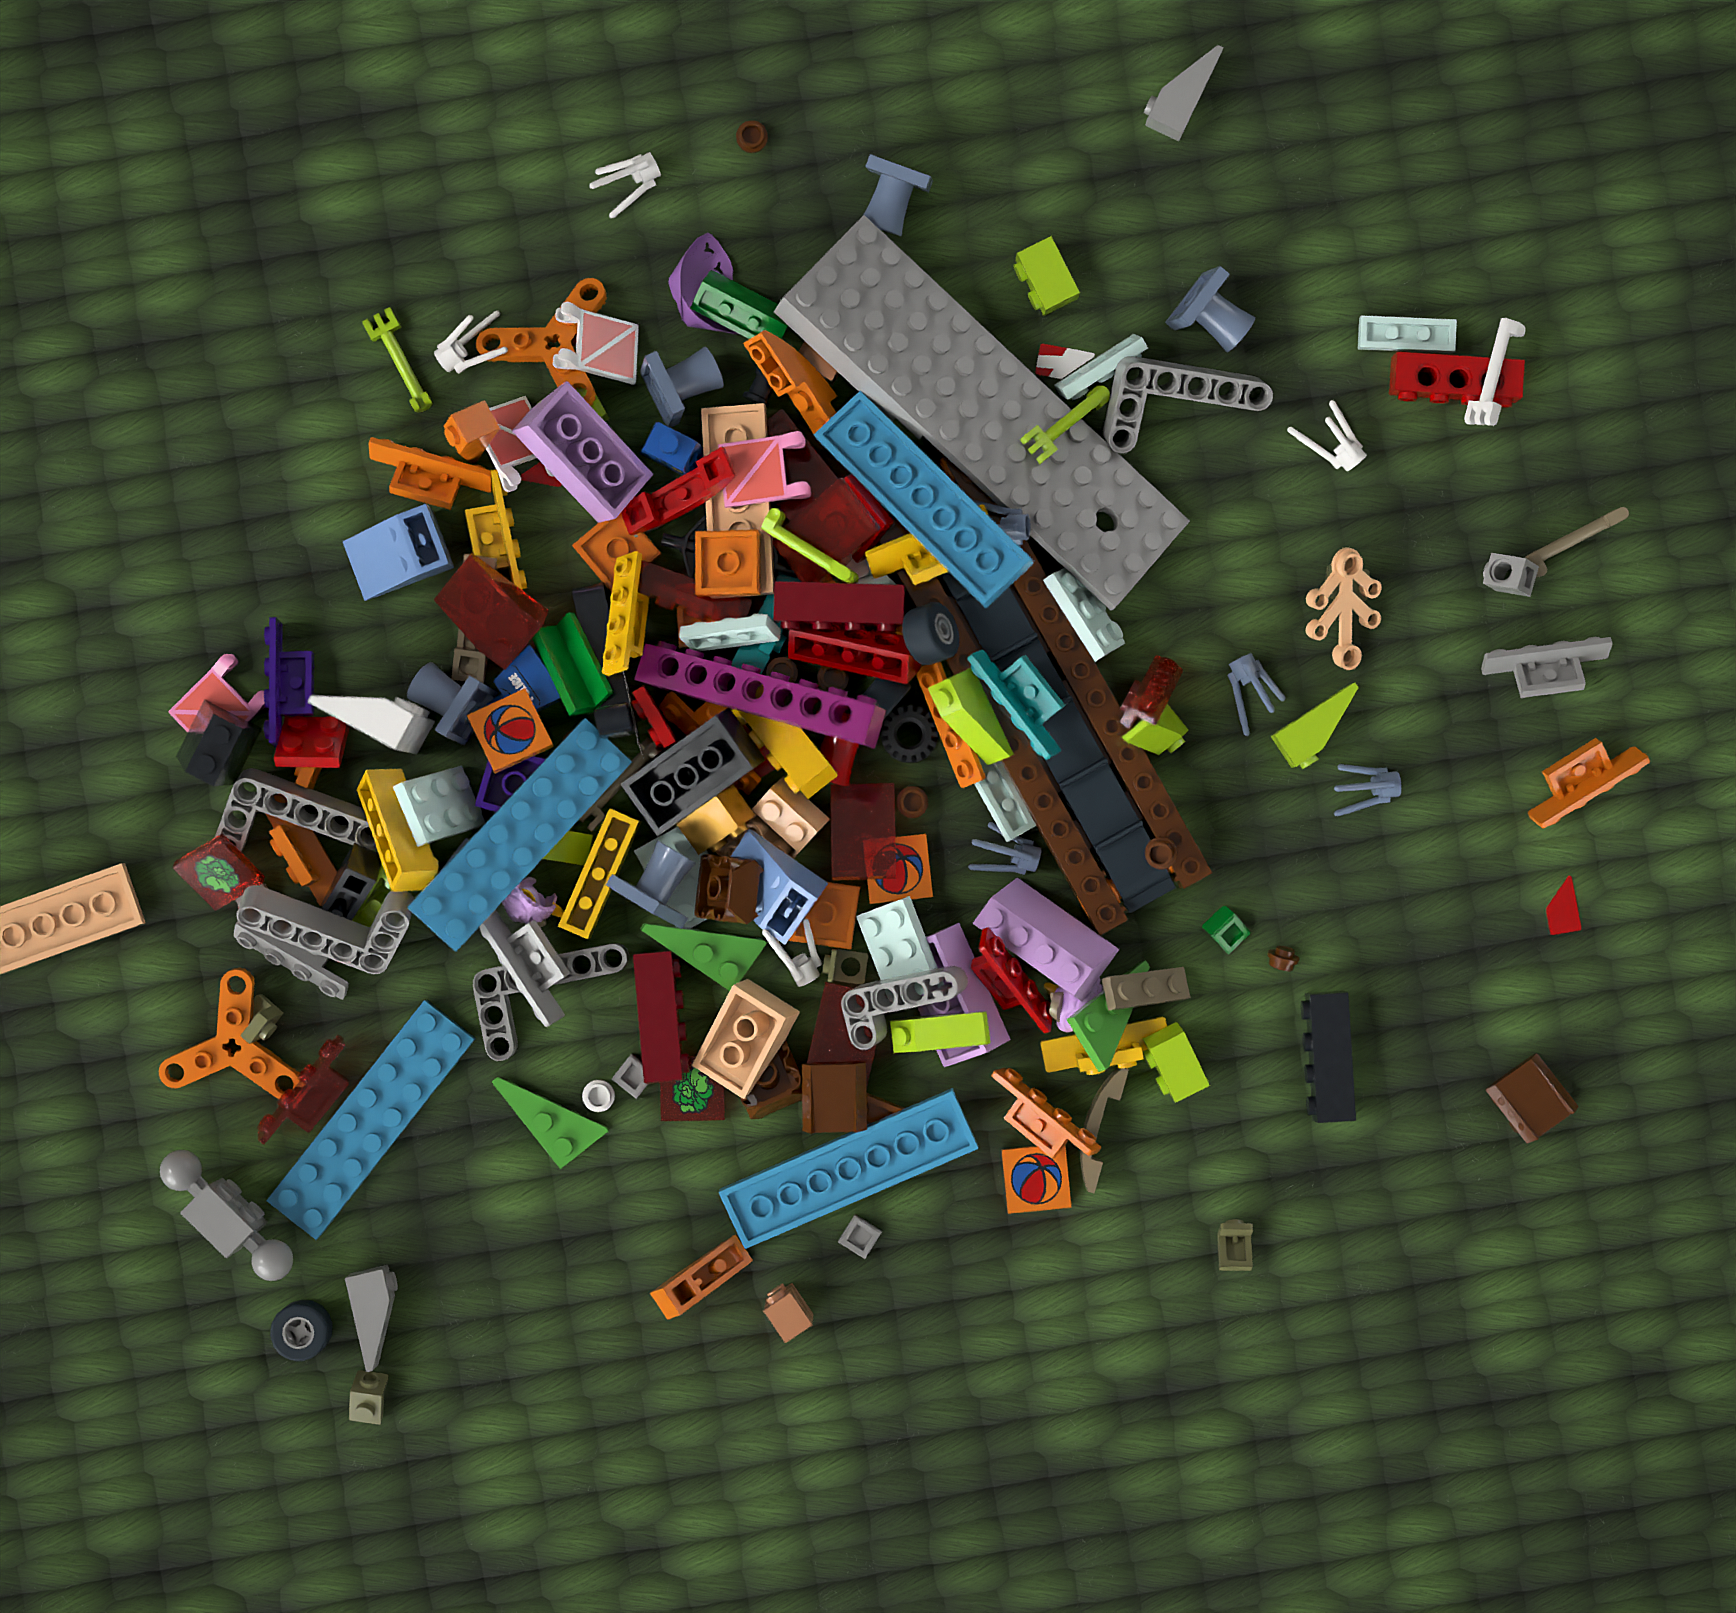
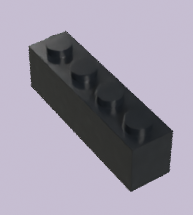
(1329, 1057)

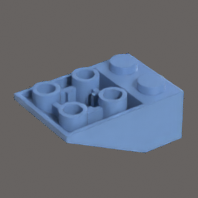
(398, 552)
(784, 888)

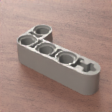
(904, 997)

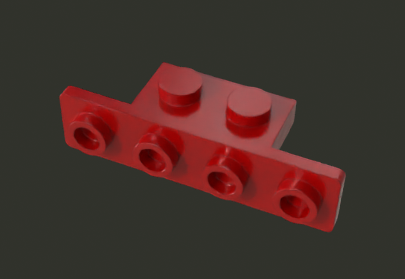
(1007, 980)

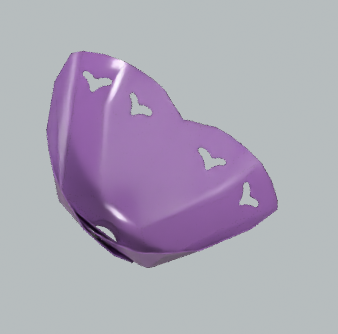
(689, 275)

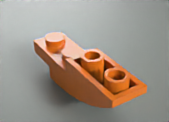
(793, 374)

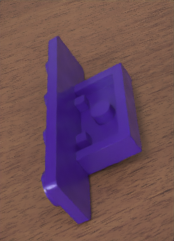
(289, 682)

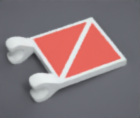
(602, 347)
(506, 448)

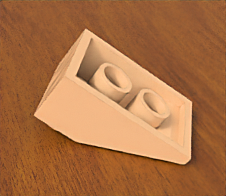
(745, 1037)

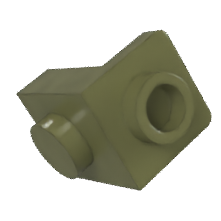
(264, 1020)
(1235, 1246)
(367, 1397)

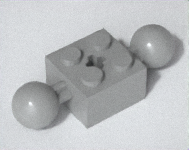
(225, 1216)

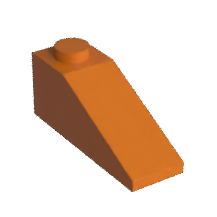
(471, 430)
(701, 1277)

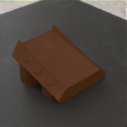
(727, 889)
(777, 1086)
(834, 1097)
(1532, 1098)

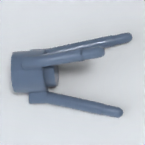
(1015, 525)
(1247, 671)
(1384, 785)
(1023, 855)

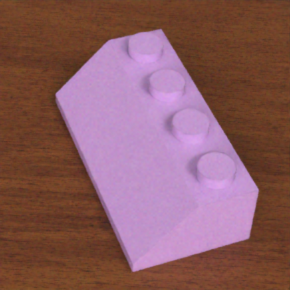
(583, 453)
(1047, 937)
(952, 949)

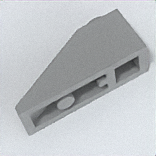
(1177, 100)
(371, 1303)

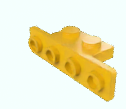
(491, 533)
(907, 554)
(626, 616)
(1069, 1053)

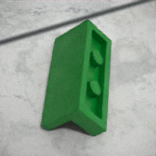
(737, 307)
(572, 665)

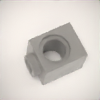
(1521, 578)

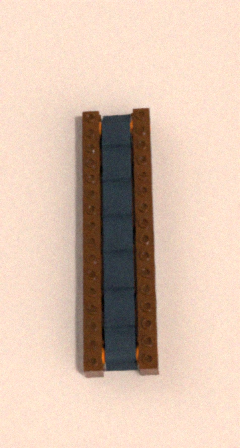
(1087, 731)

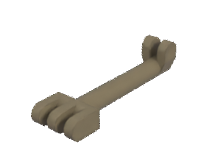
(1575, 537)
(650, 751)

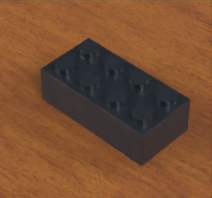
(693, 771)

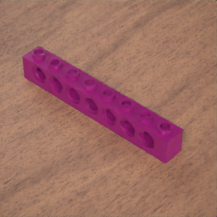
(861, 728)

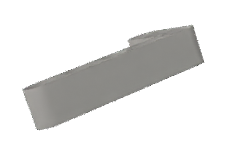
(1177, 388)
(292, 811)
(326, 933)
(506, 986)

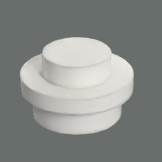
(598, 1095)

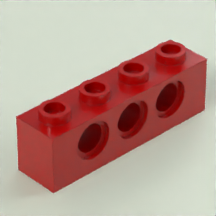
(1407, 387)
(860, 652)

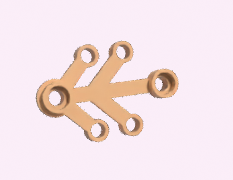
(1343, 604)

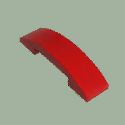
(680, 495)

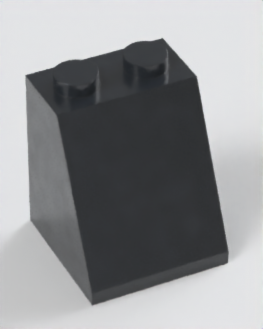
(217, 745)

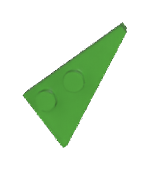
(717, 955)
(1102, 1029)
(556, 1128)

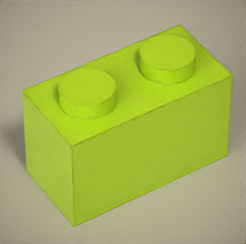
(1046, 276)
(1175, 1062)

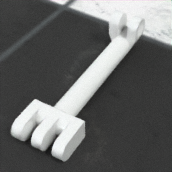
(1485, 410)

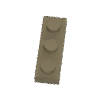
(1145, 988)

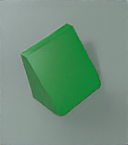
(1226, 929)

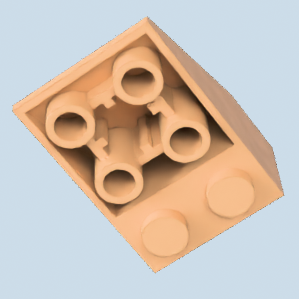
(783, 820)

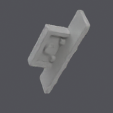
(1548, 667)
(301, 962)
(530, 963)

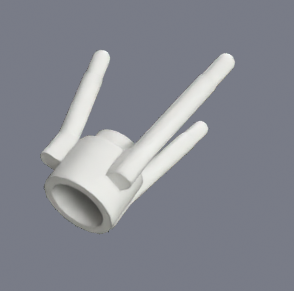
(640, 167)
(452, 352)
(1349, 450)
(801, 968)

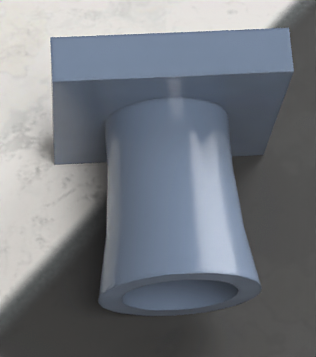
(893, 193)
(1212, 311)
(684, 380)
(446, 697)
(657, 883)

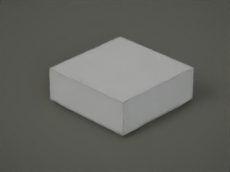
(631, 1076)
(859, 1236)

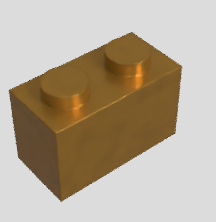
(715, 820)

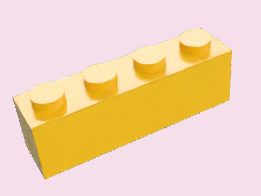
(789, 750)
(604, 860)
(403, 861)

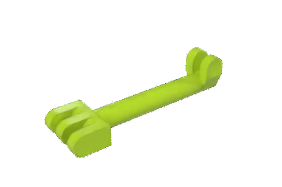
(420, 399)
(1095, 399)
(772, 525)

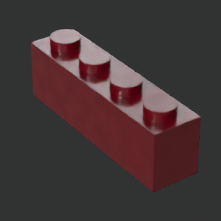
(838, 605)
(659, 1017)

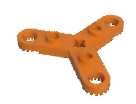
(532, 343)
(212, 1055)

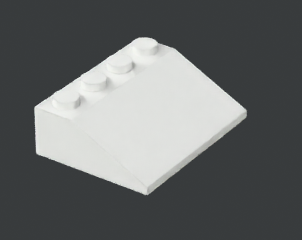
(395, 723)

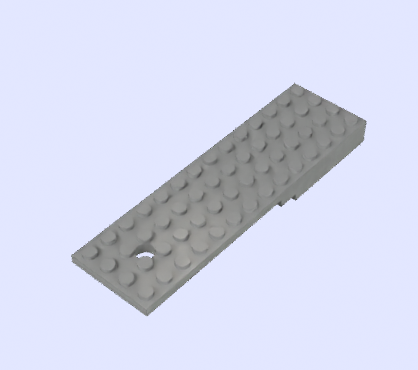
(974, 401)

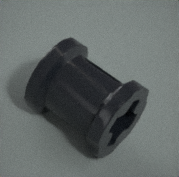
(760, 390)

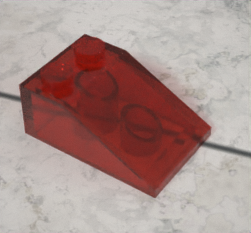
(834, 525)
(491, 610)

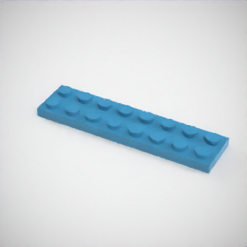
(924, 499)
(519, 835)
(371, 1119)
(848, 1168)

